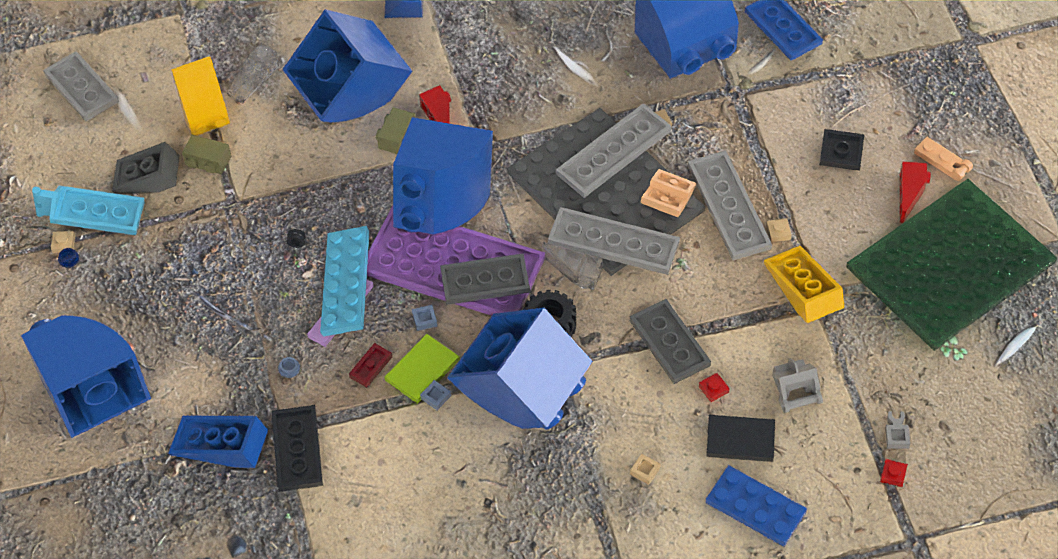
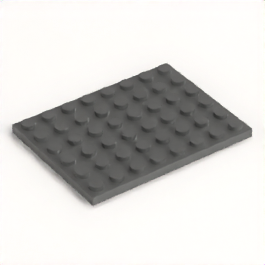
(614, 199)

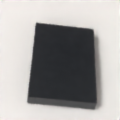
(740, 438)

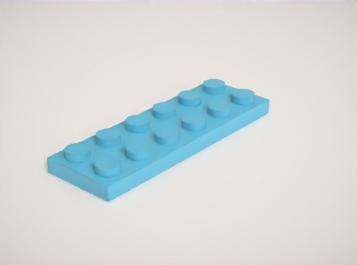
(345, 281)

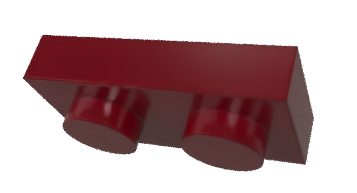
(370, 365)

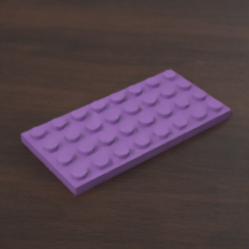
(415, 261)

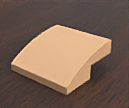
(668, 193)

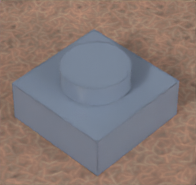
(424, 317)
(435, 395)

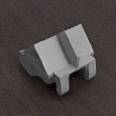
(794, 376)

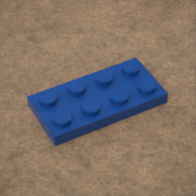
(784, 27)
(756, 505)

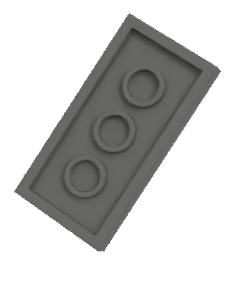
(485, 279)
(670, 341)

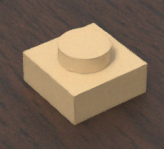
(778, 230)
(62, 240)
(645, 469)

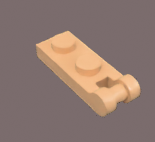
(943, 159)

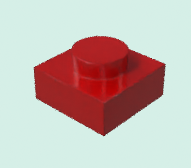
(714, 387)
(894, 472)

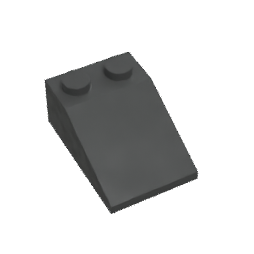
(147, 170)

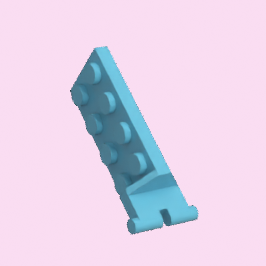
(90, 209)

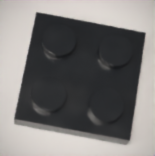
(841, 149)

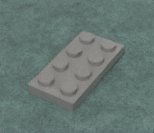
(81, 86)

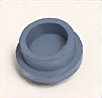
(289, 367)

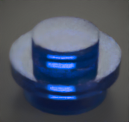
(68, 258)

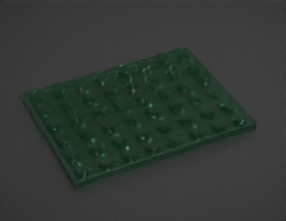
(951, 263)

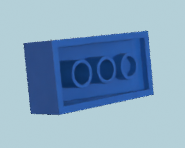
(220, 440)

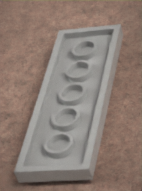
(613, 150)
(729, 205)
(614, 240)

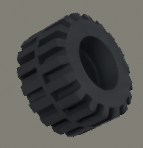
(556, 305)

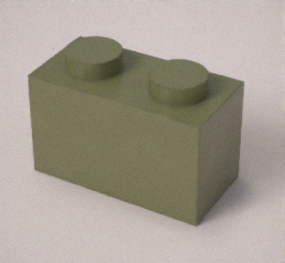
(393, 130)
(206, 154)

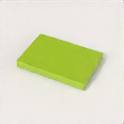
(421, 366)

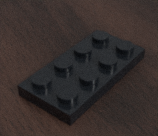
(297, 448)

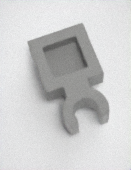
(897, 434)

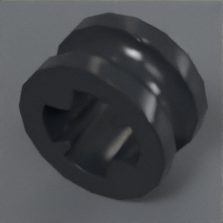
(296, 238)

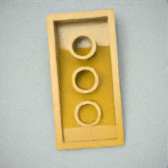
(200, 96)
(805, 284)

